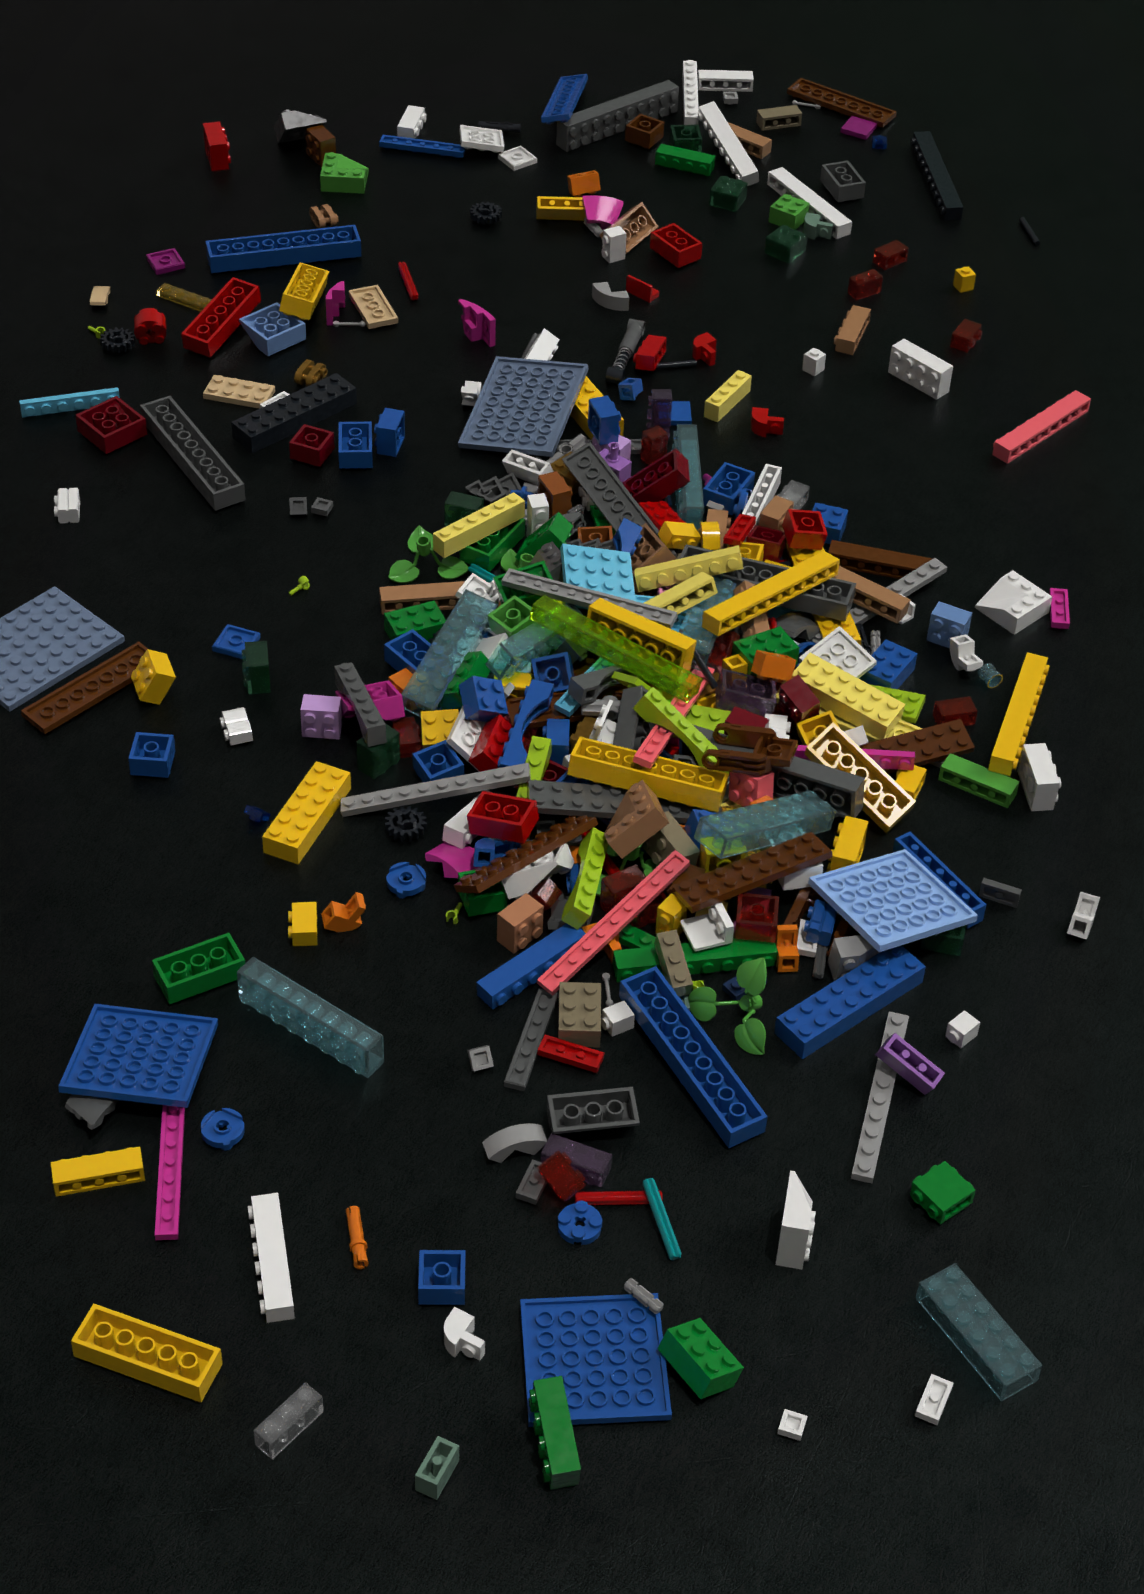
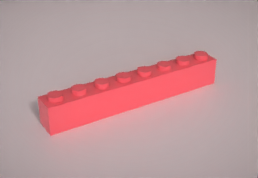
(1041, 426)

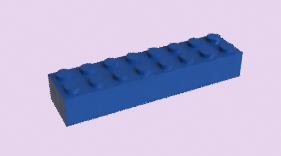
(849, 1000)

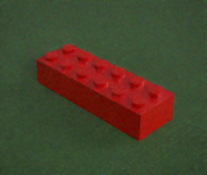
(221, 317)

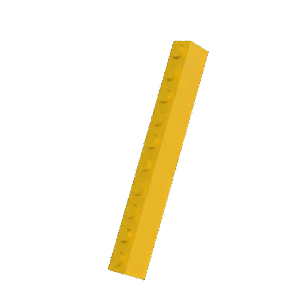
(770, 593)
(1019, 714)

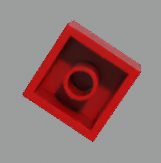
(804, 529)

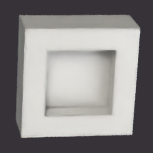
(792, 1424)

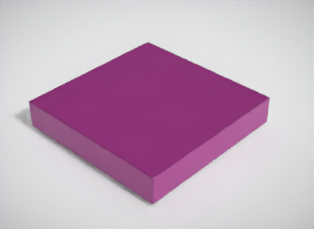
(858, 127)
(165, 261)

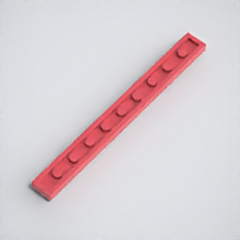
(659, 735)
(613, 922)

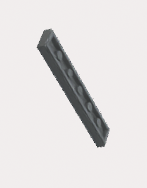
(529, 1042)

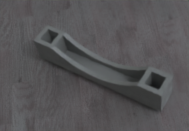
(588, 686)
(368, 716)

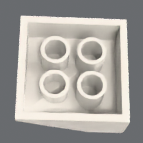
(1014, 602)
(527, 878)
(796, 1226)

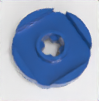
(743, 496)
(406, 888)
(226, 1138)
(579, 1212)

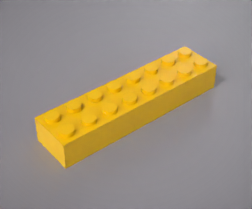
(666, 778)

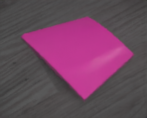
(602, 210)
(334, 300)
(478, 323)
(453, 859)

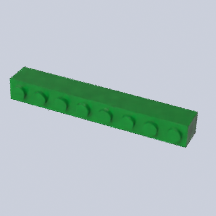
(714, 959)

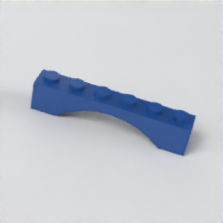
(626, 536)
(536, 701)

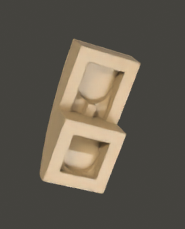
(100, 295)

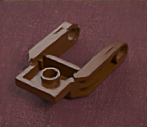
(768, 750)
(802, 903)

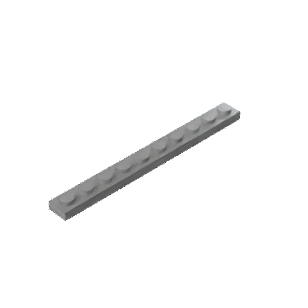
(904, 586)
(582, 596)
(435, 789)
(877, 1107)

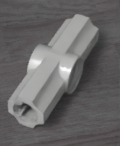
(572, 446)
(594, 708)

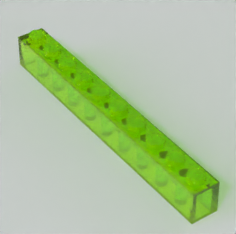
(615, 648)

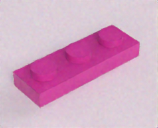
(1059, 608)

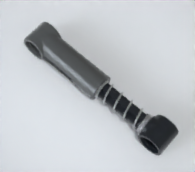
(634, 331)

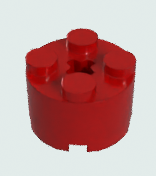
(150, 326)

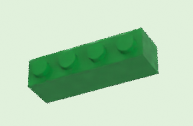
(685, 160)

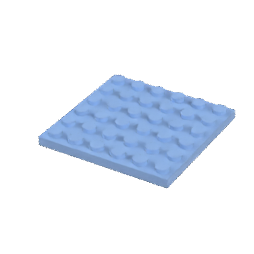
(892, 900)

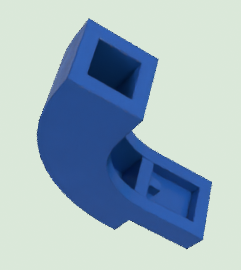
(491, 848)

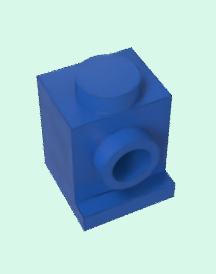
(630, 388)

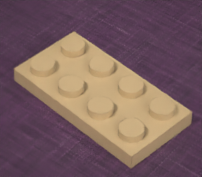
(373, 306)
(238, 391)

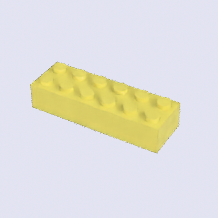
(850, 697)

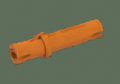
(358, 1244)

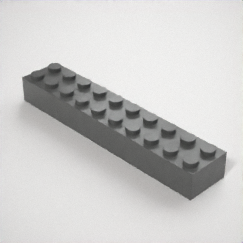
(614, 115)
(193, 453)
(827, 599)
(838, 788)

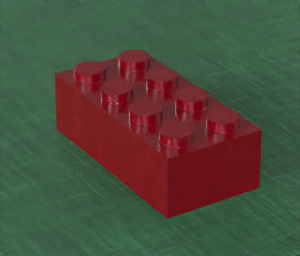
(659, 478)

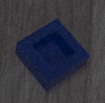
(879, 142)
(257, 814)

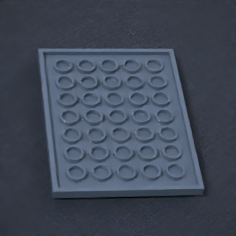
(523, 406)
(48, 643)

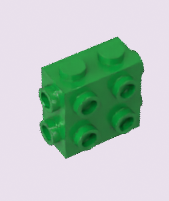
(942, 1192)

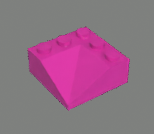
(385, 697)

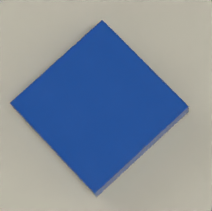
(681, 413)
(233, 640)

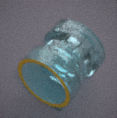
(990, 675)

